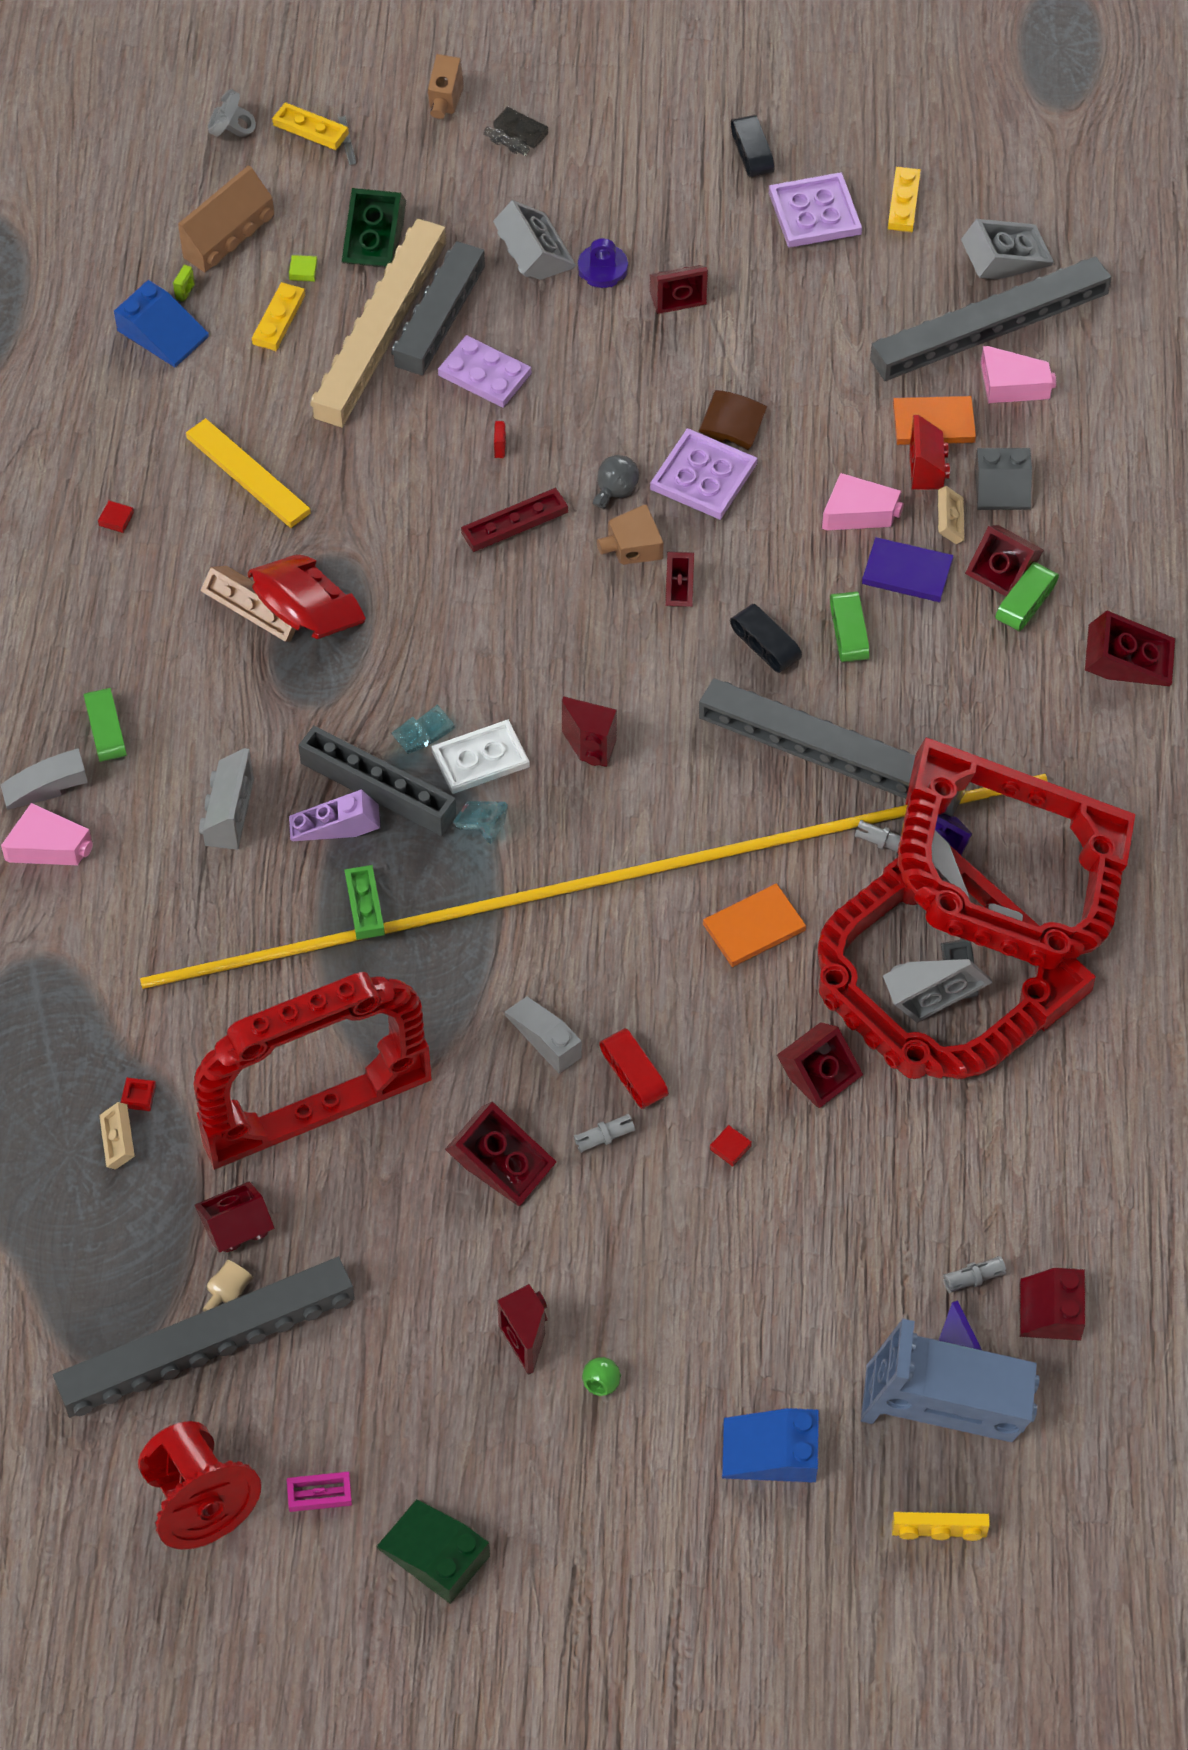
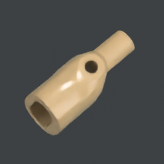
(227, 1284)

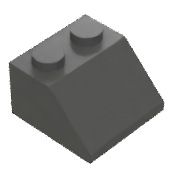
(1003, 478)

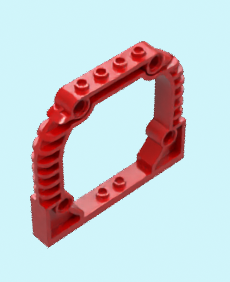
(1100, 827)
(1057, 987)
(400, 1066)

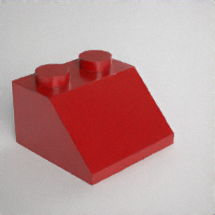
(927, 456)

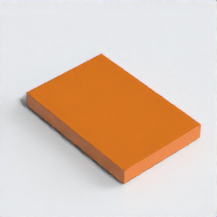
(949, 414)
(754, 925)

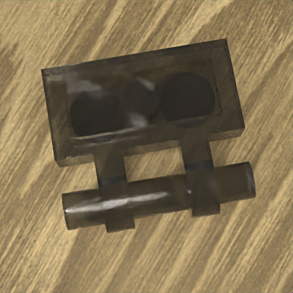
(519, 127)

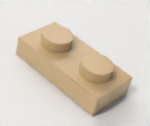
(951, 515)
(116, 1135)

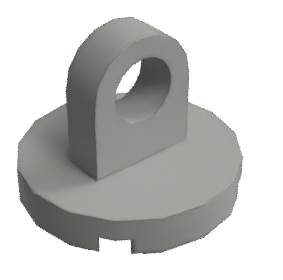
(227, 116)

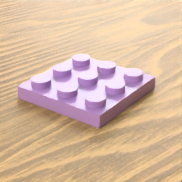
(815, 210)
(703, 473)

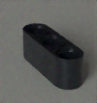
(752, 146)
(766, 638)

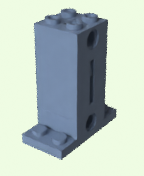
(949, 1386)

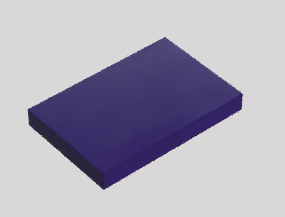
(907, 569)

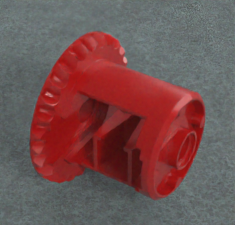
(201, 1493)

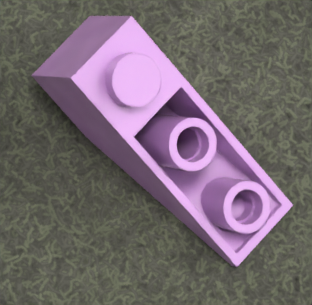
(338, 818)

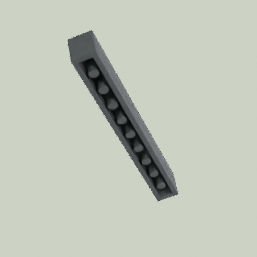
(990, 318)
(810, 738)
(204, 1337)

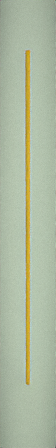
(547, 891)

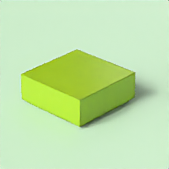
(303, 268)
(183, 283)

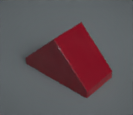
(679, 579)

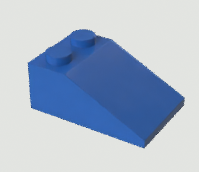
(159, 324)
(772, 1446)

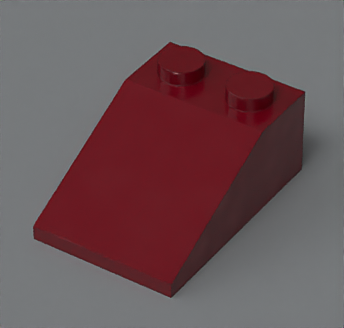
(1129, 651)
(501, 1154)

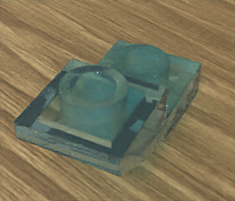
(422, 732)

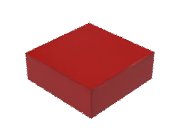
(499, 439)
(115, 516)
(138, 1094)
(730, 1145)

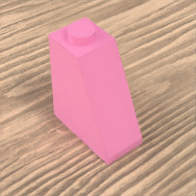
(1015, 376)
(861, 505)
(46, 839)

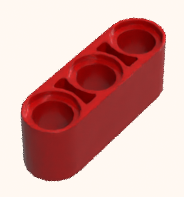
(633, 1068)

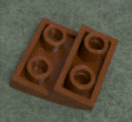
(732, 418)

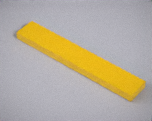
(248, 473)

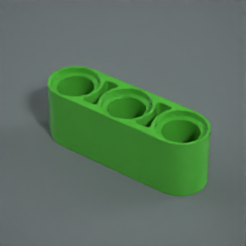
(1027, 596)
(849, 626)
(105, 724)

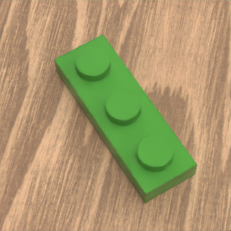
(364, 902)

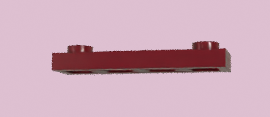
(514, 519)

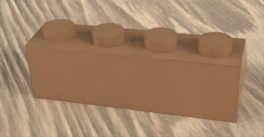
(225, 220)

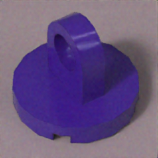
(602, 264)

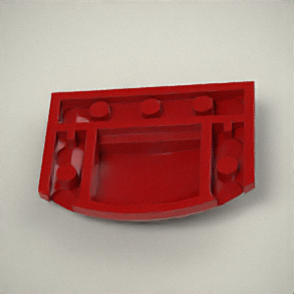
(305, 596)

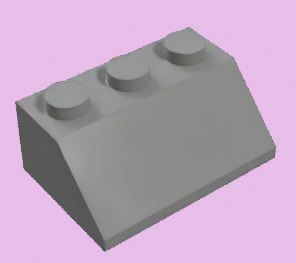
(532, 241)
(228, 801)

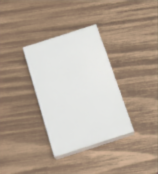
(480, 756)

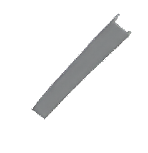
(347, 143)

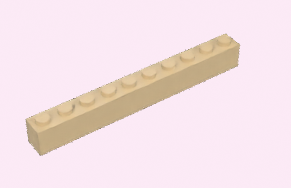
(378, 323)

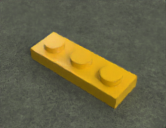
(310, 126)
(904, 199)
(278, 316)
(940, 1525)

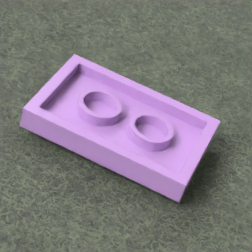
(484, 371)

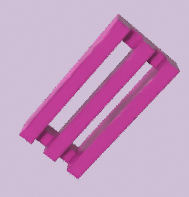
(319, 1503)

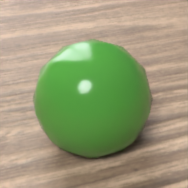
(601, 1376)

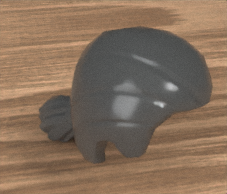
(615, 478)

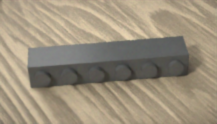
(438, 308)
(378, 779)

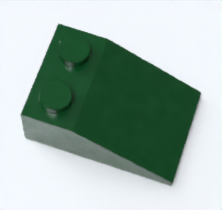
(373, 227)
(435, 1549)

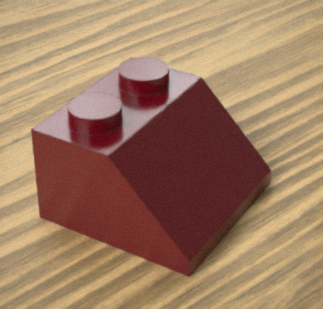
(679, 288)
(1002, 559)
(589, 730)
(820, 1063)
(235, 1217)
(1053, 1304)
(523, 1324)

